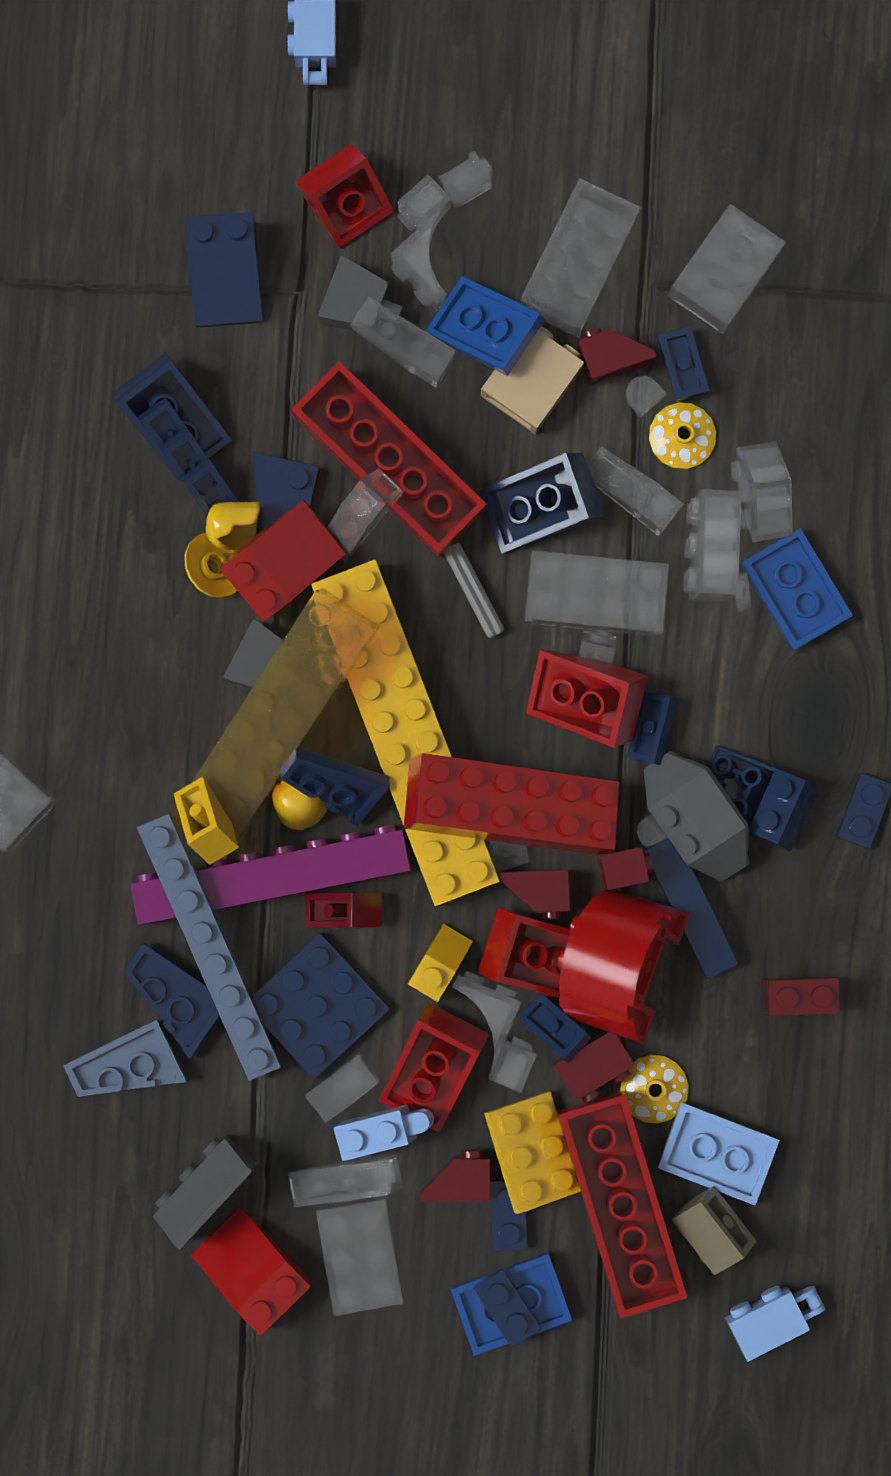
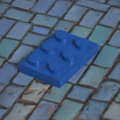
(485, 325)
(796, 589)
(538, 1287)

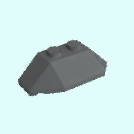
(697, 816)

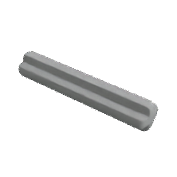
(473, 590)

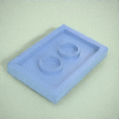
(718, 1153)

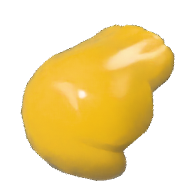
(232, 524)
(295, 808)

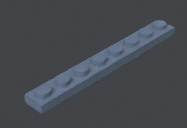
(209, 946)

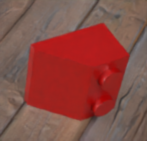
(345, 195)

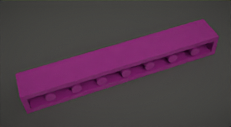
(283, 873)

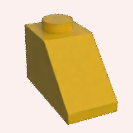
(205, 821)
(440, 962)

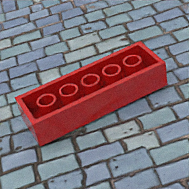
(369, 437)
(511, 804)
(622, 1204)

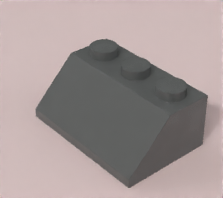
(203, 1190)

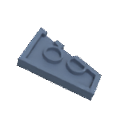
(130, 1062)

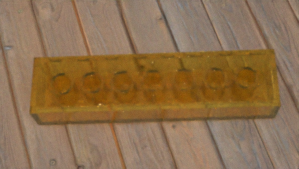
(284, 706)

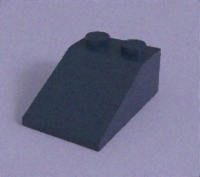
(224, 269)
(165, 380)
(542, 502)

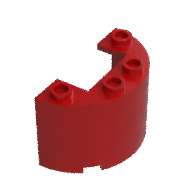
(614, 959)

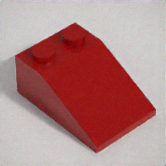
(282, 560)
(587, 696)
(524, 952)
(434, 1064)
(251, 1270)

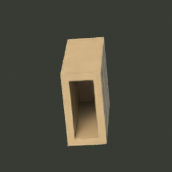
(535, 381)

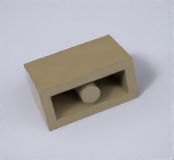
(714, 1230)

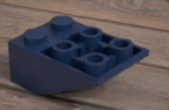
(765, 796)

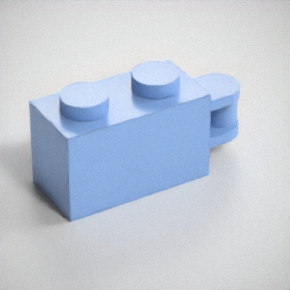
(313, 37)
(381, 1131)
(772, 1319)

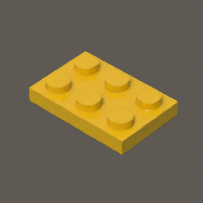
(532, 1152)

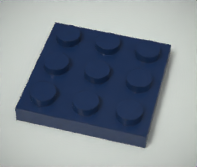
(318, 1006)

